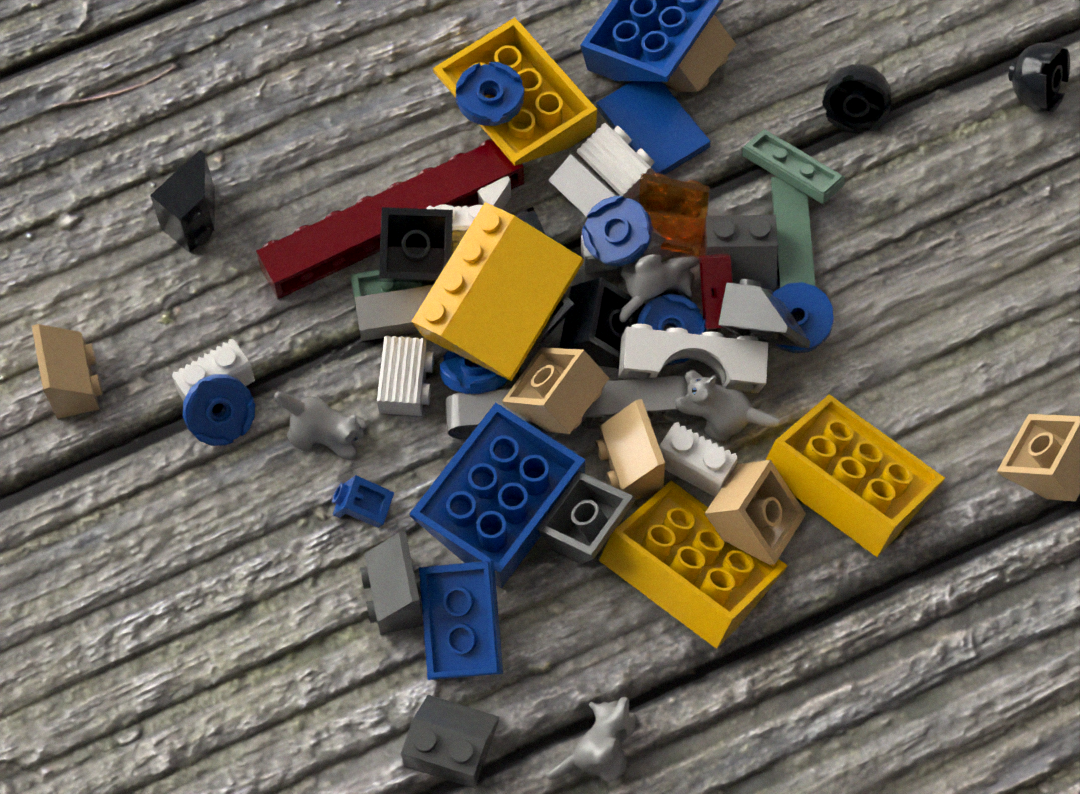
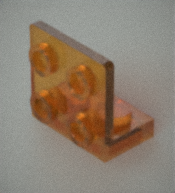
(676, 210)

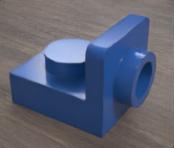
(362, 501)

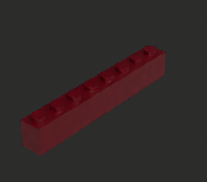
(356, 231)

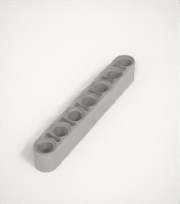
(658, 395)

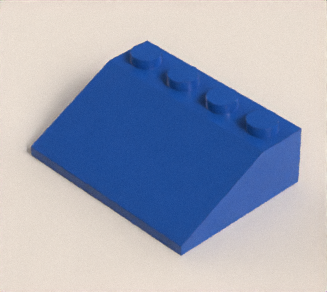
(645, 37)
(497, 492)

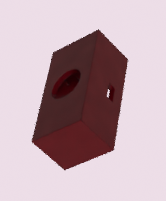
(714, 273)

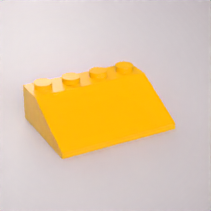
(553, 108)
(497, 291)
(853, 474)
(686, 566)

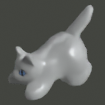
(652, 277)
(724, 409)
(316, 422)
(600, 748)

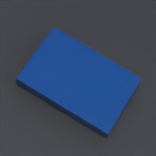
(654, 123)
(460, 620)

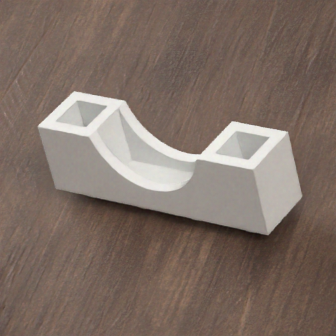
(737, 362)

